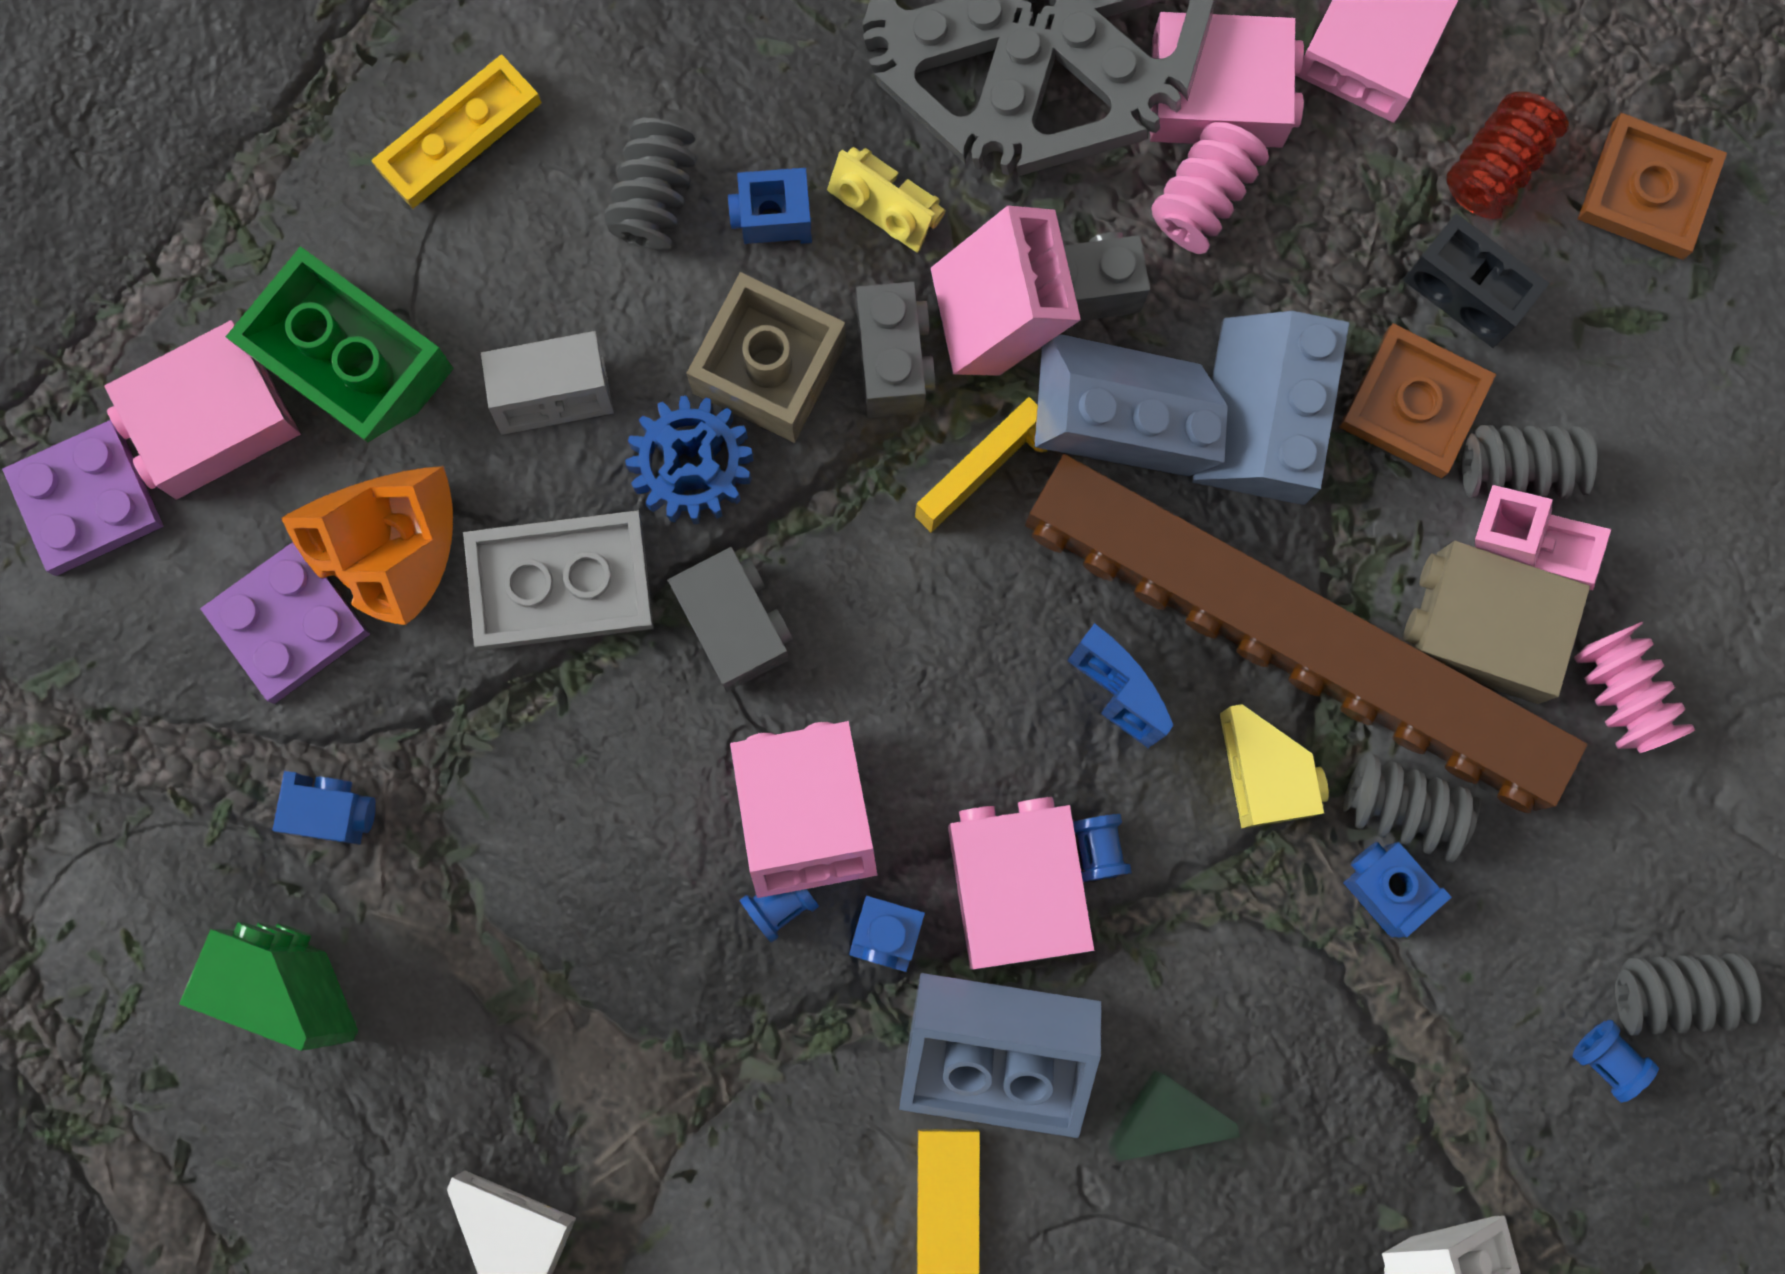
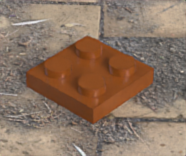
(1652, 186)
(1417, 401)

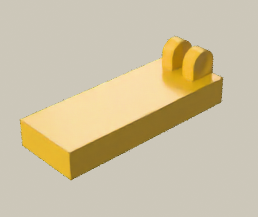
(979, 465)
(948, 1201)

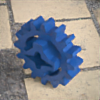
(674, 478)

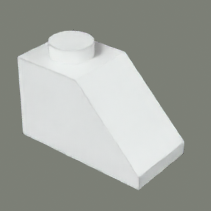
(506, 1228)
(1460, 1249)

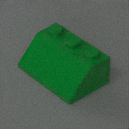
(340, 348)
(271, 986)

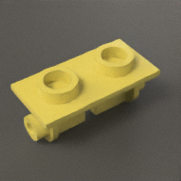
(867, 187)

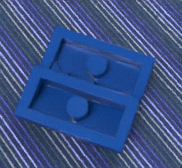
(1135, 701)

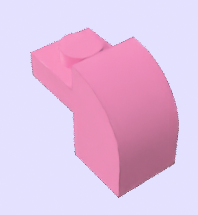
(1525, 531)

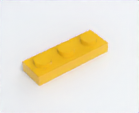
(456, 131)

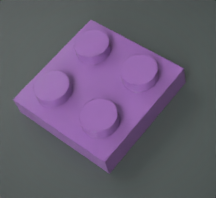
(82, 498)
(284, 623)

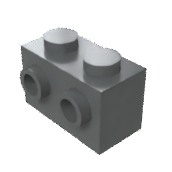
(1108, 275)
(891, 349)
(731, 619)

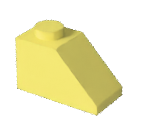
(1270, 771)

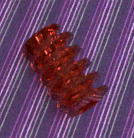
(1506, 153)

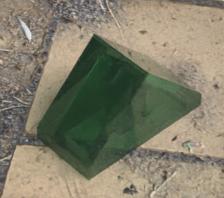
(1167, 1120)

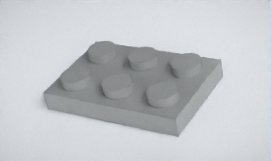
(558, 580)

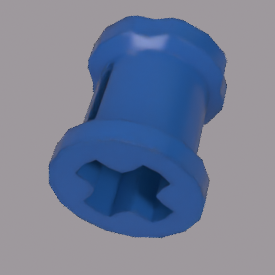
(1100, 848)
(777, 910)
(1615, 1061)

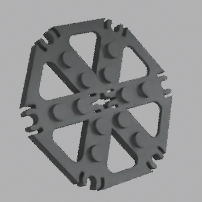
(1021, 70)

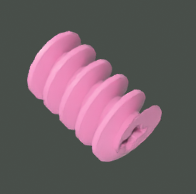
(1207, 184)
(1633, 691)

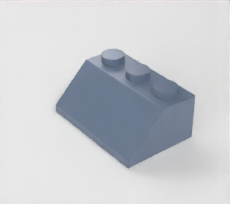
(1281, 399)
(1129, 407)
(1001, 1055)

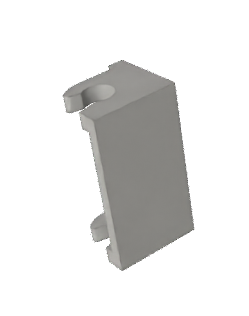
(546, 383)

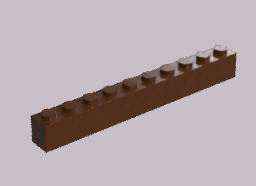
(1305, 636)

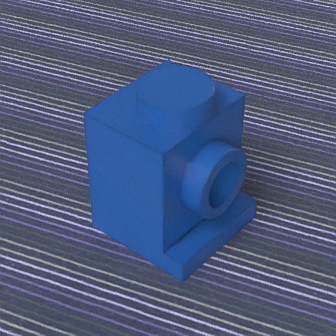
(771, 189)
(324, 810)
(1370, 886)
(886, 933)

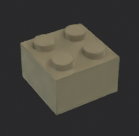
(767, 357)

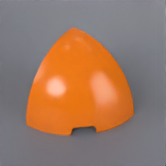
(381, 540)

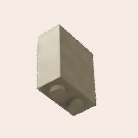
(1497, 620)

